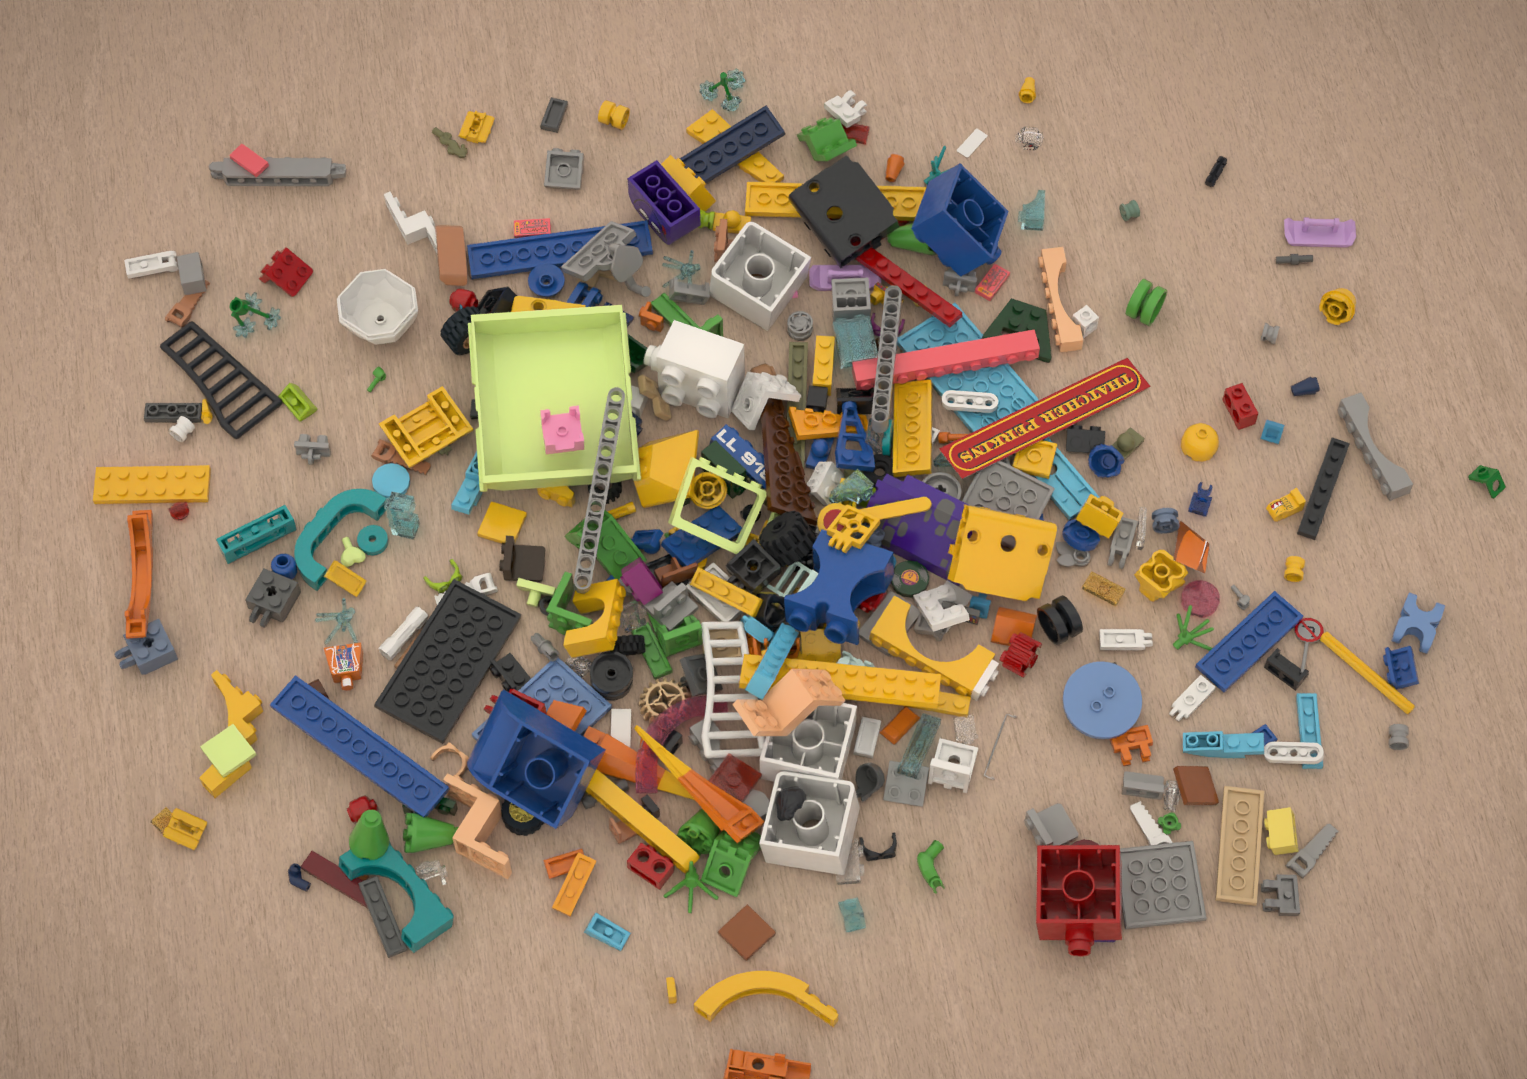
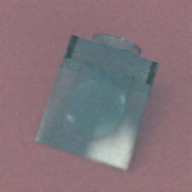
(852, 914)

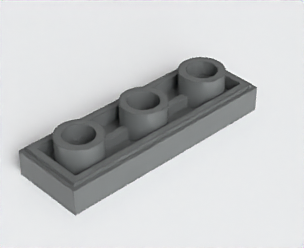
(163, 412)

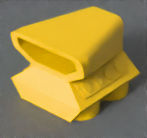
(1160, 575)

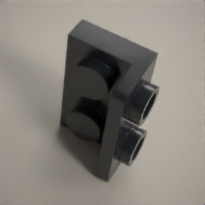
(509, 672)

